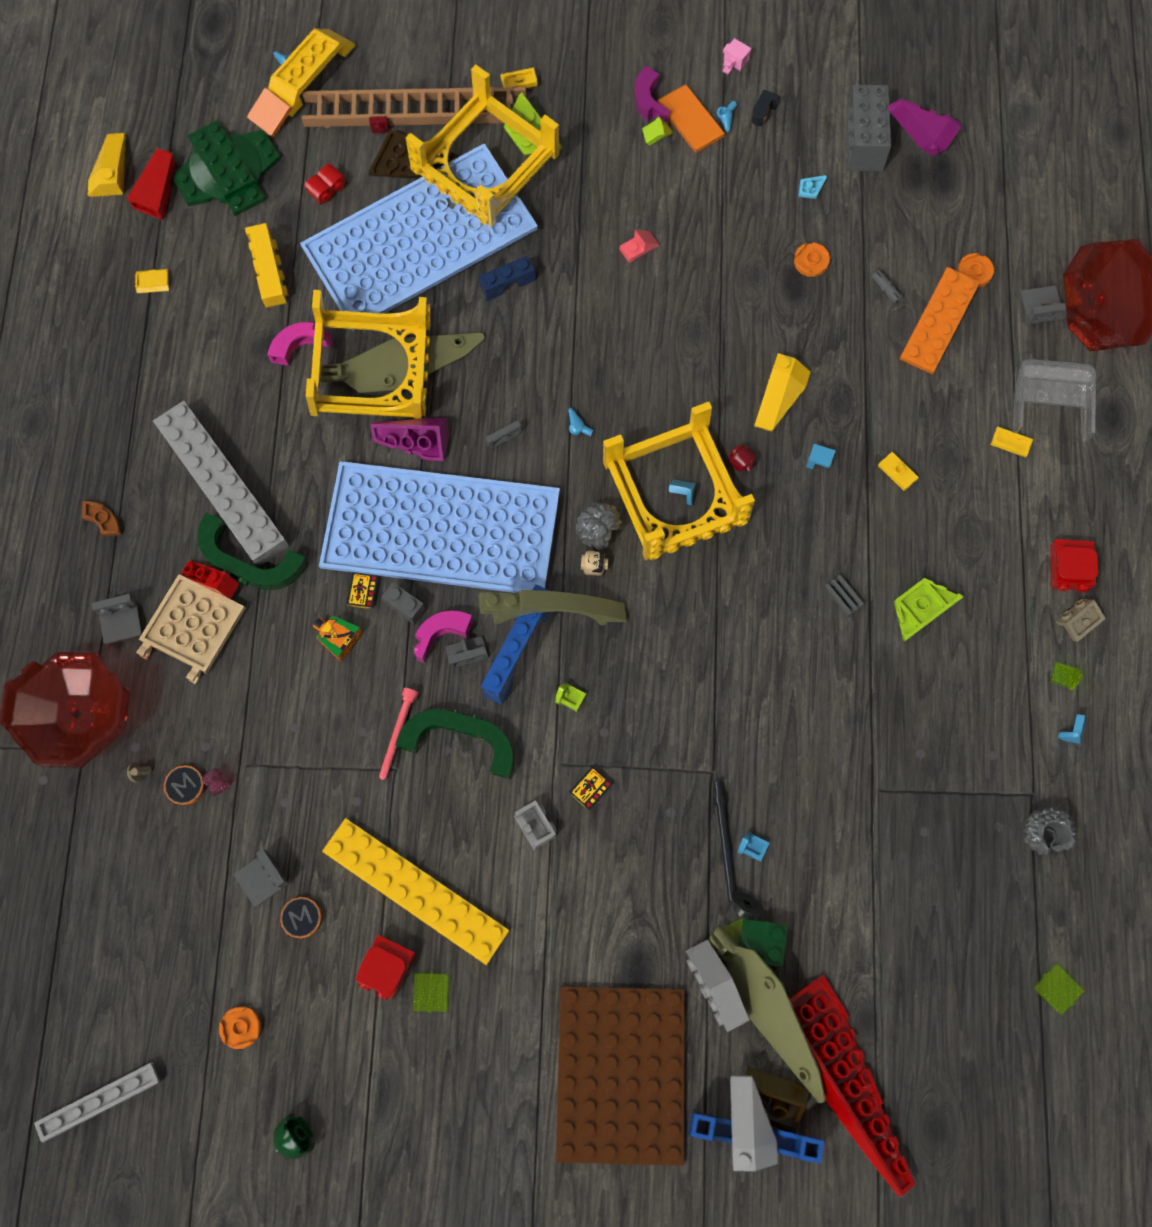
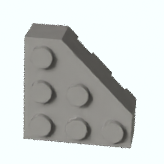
(717, 986)

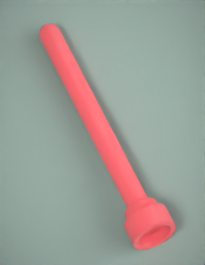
(408, 697)

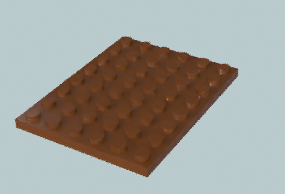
(621, 1076)

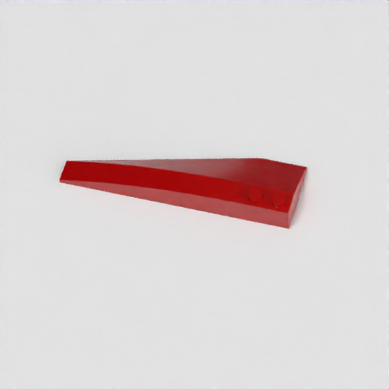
(848, 1082)

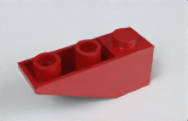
(210, 578)

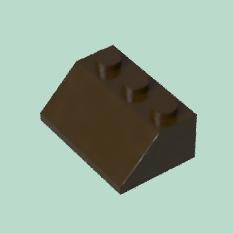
(781, 1098)

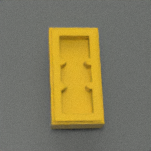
(1011, 442)
(898, 471)

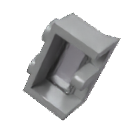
(535, 824)

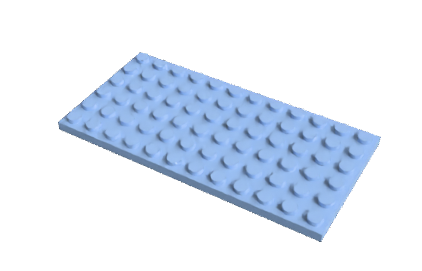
(413, 240)
(440, 528)

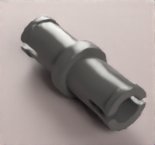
(887, 286)

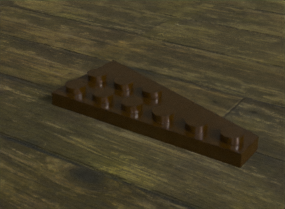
(394, 158)

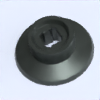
(746, 905)

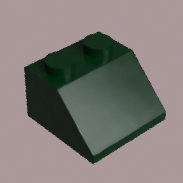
(766, 939)

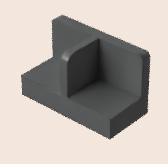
(466, 652)

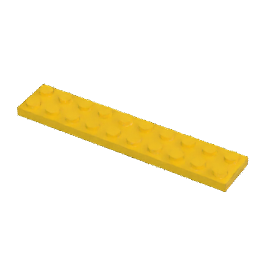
(416, 891)

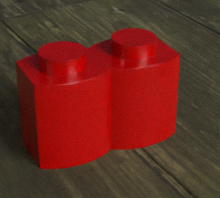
(325, 184)

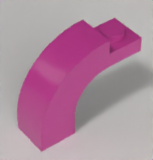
(291, 338)
(437, 625)

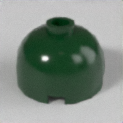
(293, 1137)

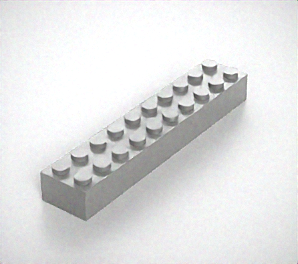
(221, 484)

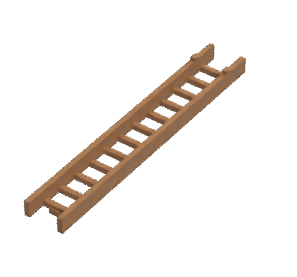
(404, 95)

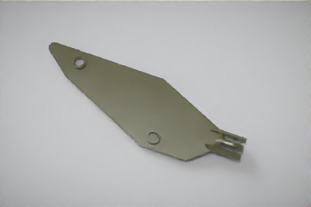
(387, 364)
(769, 1009)

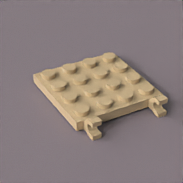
(191, 626)

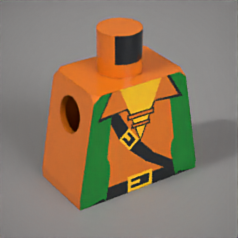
(337, 635)

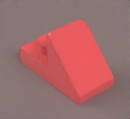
(638, 246)

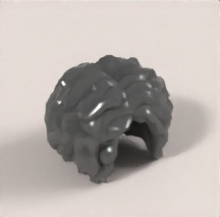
(596, 524)
(1050, 830)

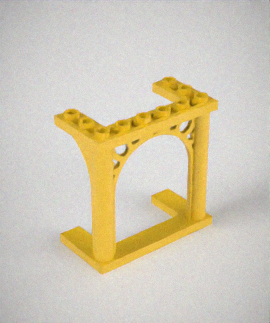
(484, 203)
(412, 322)
(654, 542)

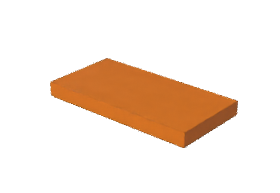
(691, 119)

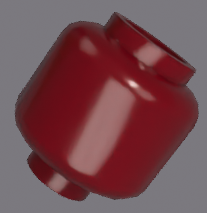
(742, 458)

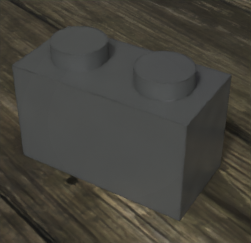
(403, 603)

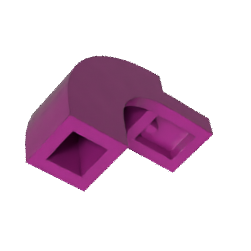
(646, 106)

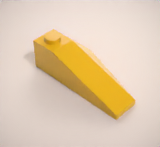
(108, 171)
(784, 387)

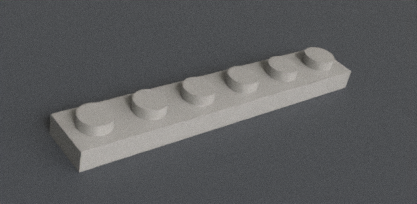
(97, 1102)

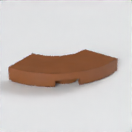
(102, 517)

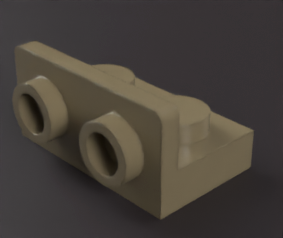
(1081, 618)

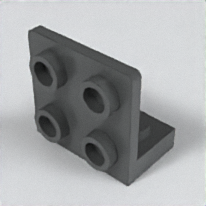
(1043, 304)
(118, 618)
(261, 878)

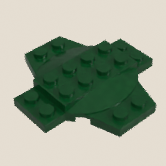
(226, 168)

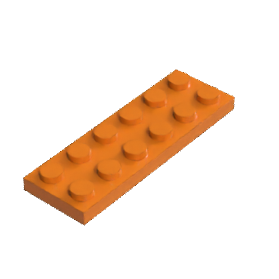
(939, 320)

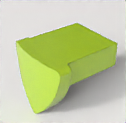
(656, 131)
(570, 696)

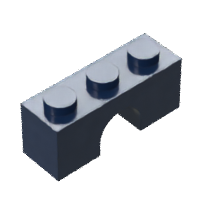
(496, 280)

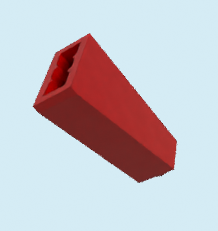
(154, 185)

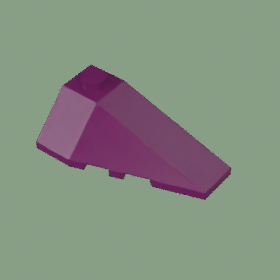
(927, 129)
(417, 436)

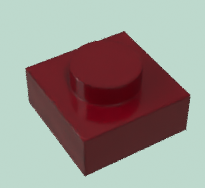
(379, 124)

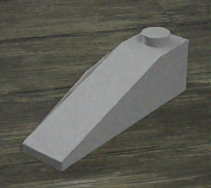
(752, 1135)

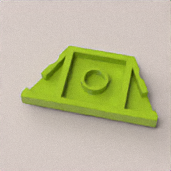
(526, 112)
(922, 605)

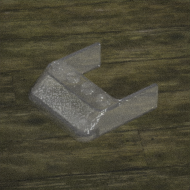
(1056, 385)

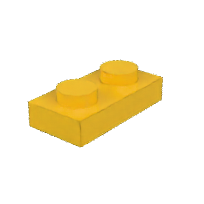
(521, 78)

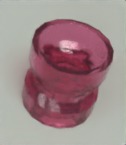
(215, 781)

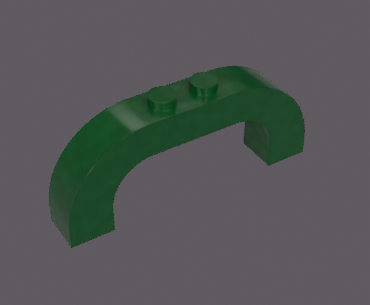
(281, 576)
(456, 721)

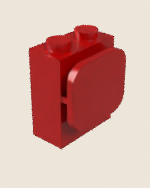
(1073, 565)
(384, 968)

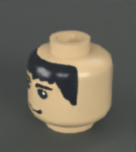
(594, 563)

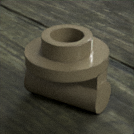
(136, 772)

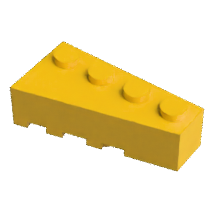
(267, 265)

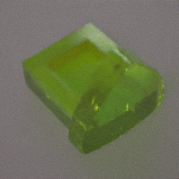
(1066, 676)

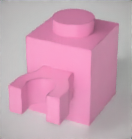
(735, 55)

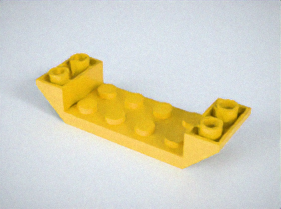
(306, 64)

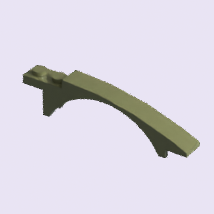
(512, 605)

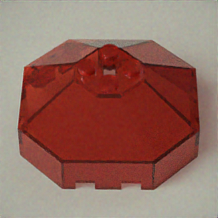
(1121, 293)
(41, 705)

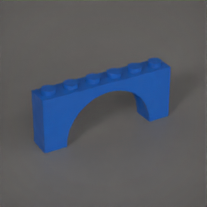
(499, 678)
(788, 1143)

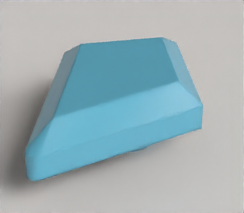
(811, 186)

